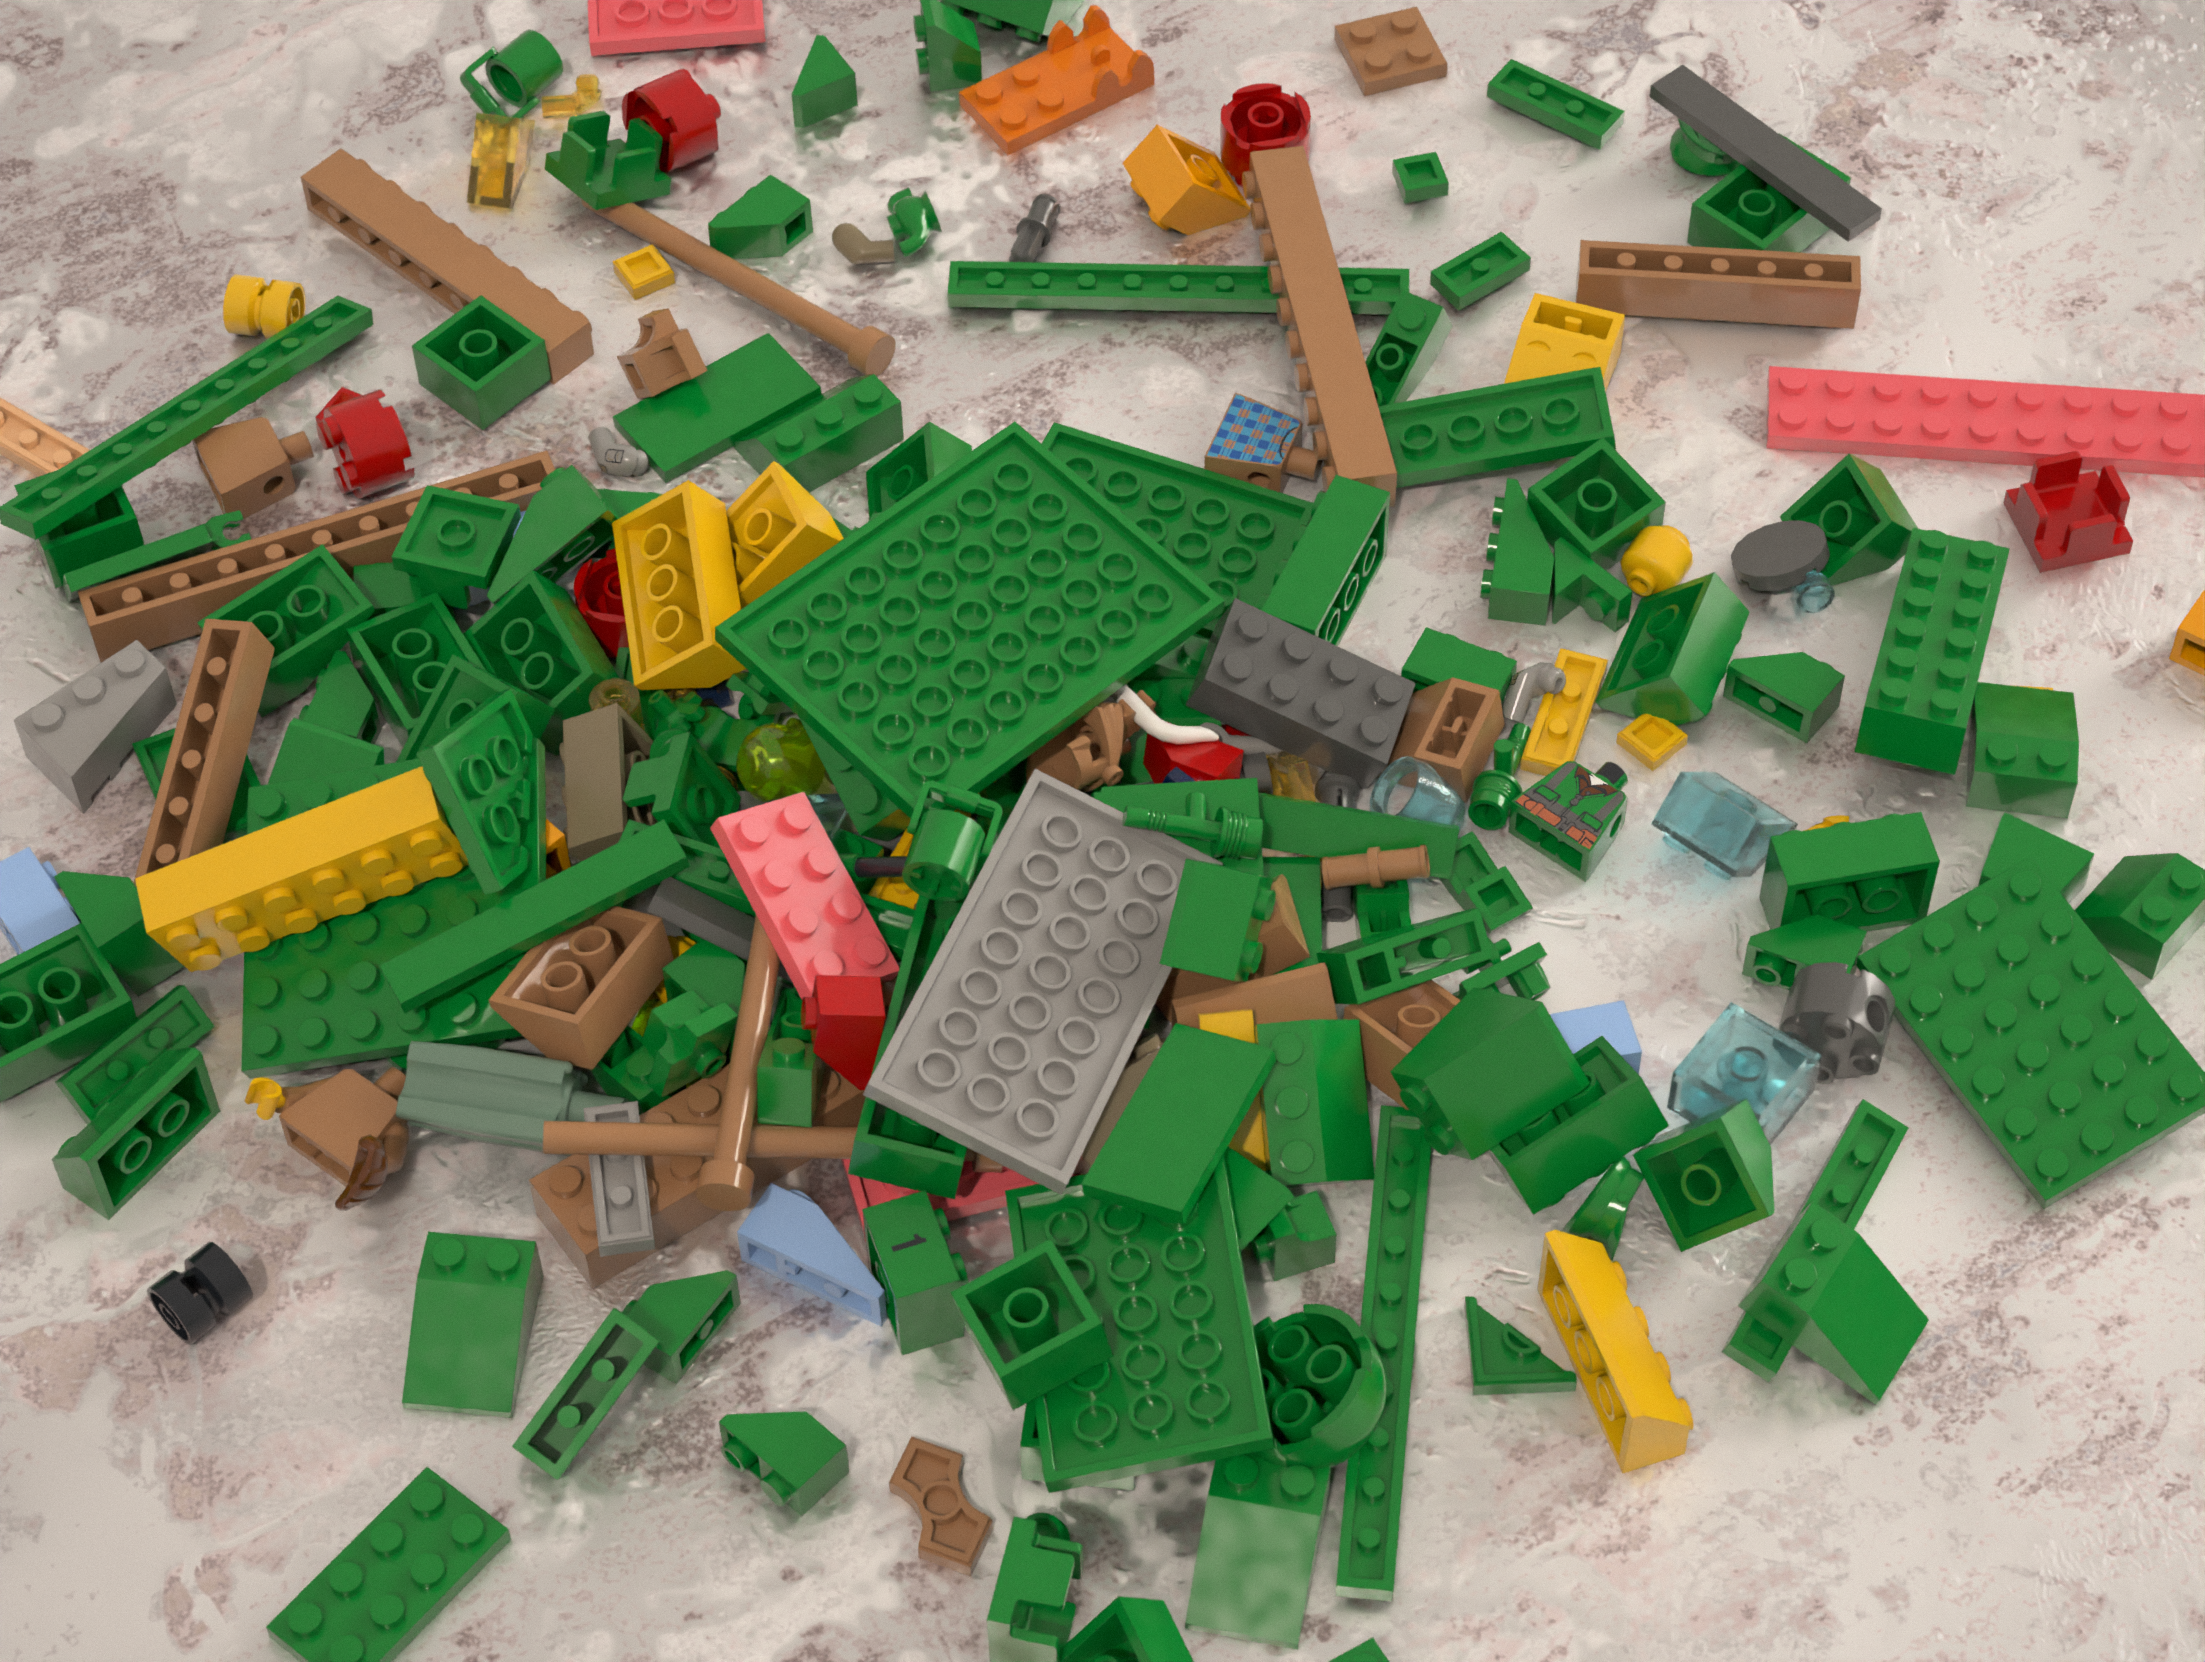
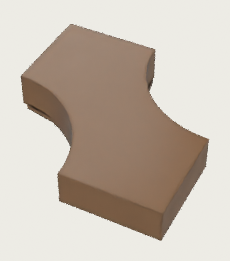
(951, 1527)

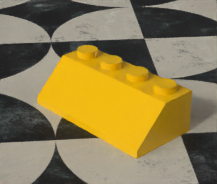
(677, 589)
(1612, 1352)

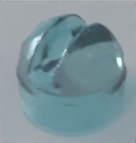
(1814, 593)

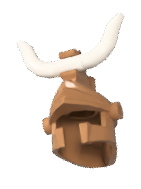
(1092, 746)

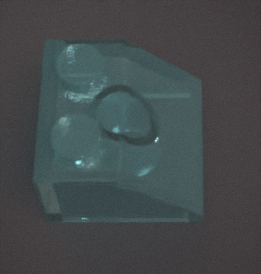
(1719, 823)

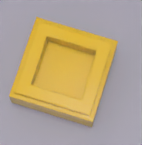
(643, 272)
(1652, 740)

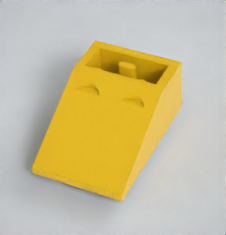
(1565, 338)

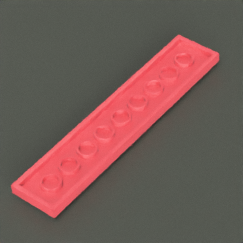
(1984, 420)

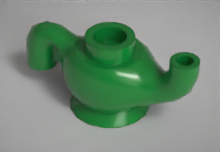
(911, 220)

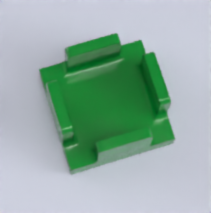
(610, 170)
(455, 543)
(684, 788)
(1029, 1602)

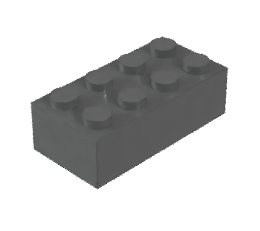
(1300, 693)

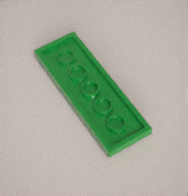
(1497, 426)

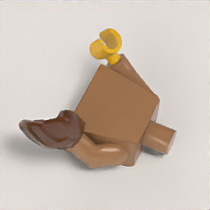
(341, 1127)

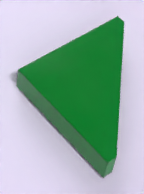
(1507, 1360)

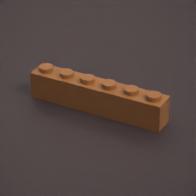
(1719, 283)
(208, 744)

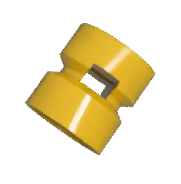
(255, 307)

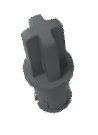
(1035, 229)

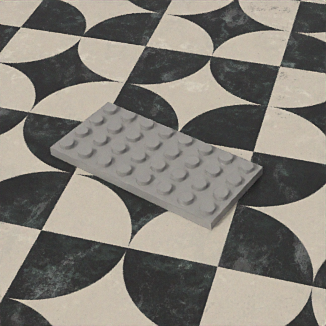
(1039, 985)

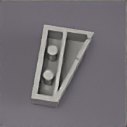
(92, 722)

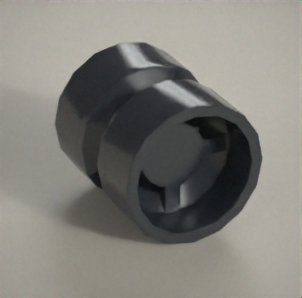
(219, 1289)

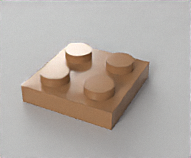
(1390, 51)

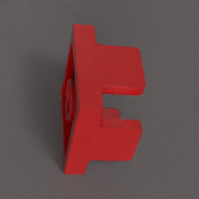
(2069, 514)

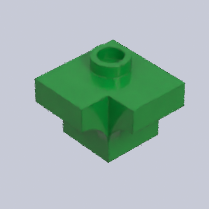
(687, 1041)
(1296, 1238)

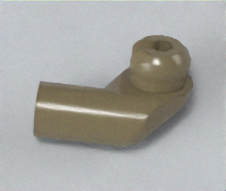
(859, 248)

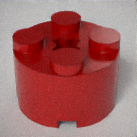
(678, 112)
(1261, 120)
(365, 444)
(601, 603)

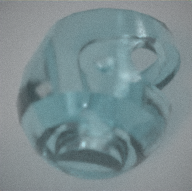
(1432, 798)

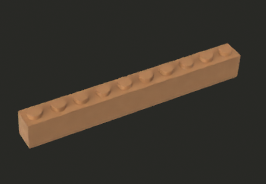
(1318, 320)
(171, 599)

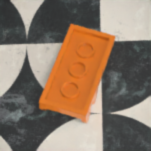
(1059, 84)

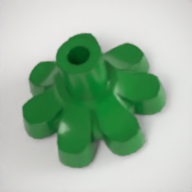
(675, 713)

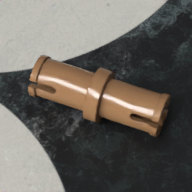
(1375, 867)

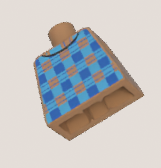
(1260, 446)

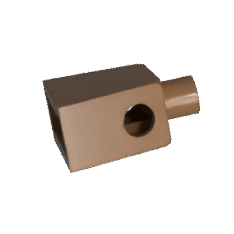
(249, 464)

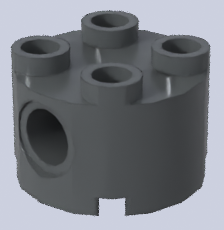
(1839, 1018)

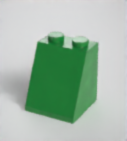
(1487, 1073)

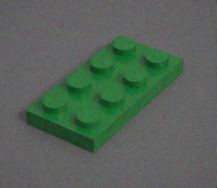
(391, 1577)

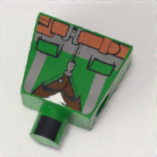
(1572, 815)

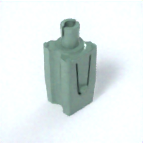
(491, 1094)

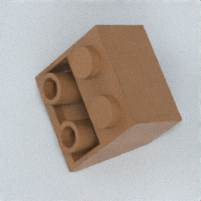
(1451, 730)

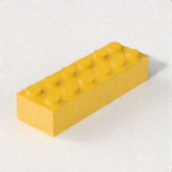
(300, 872)

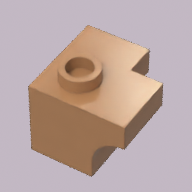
(660, 356)

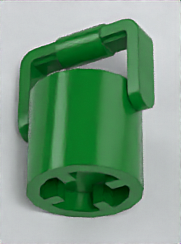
(516, 73)
(947, 842)

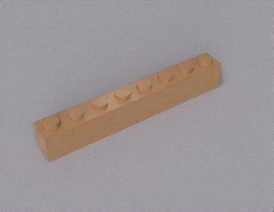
(439, 255)

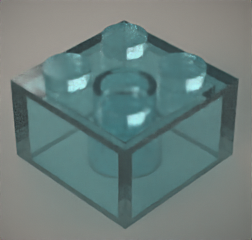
(1741, 1061)

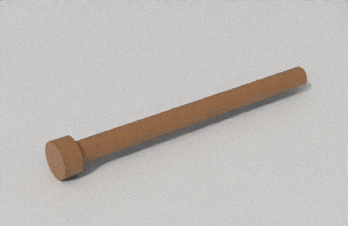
(867, 349)
(700, 1141)
(726, 1179)

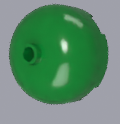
(1319, 1386)

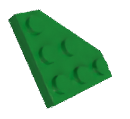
(482, 786)

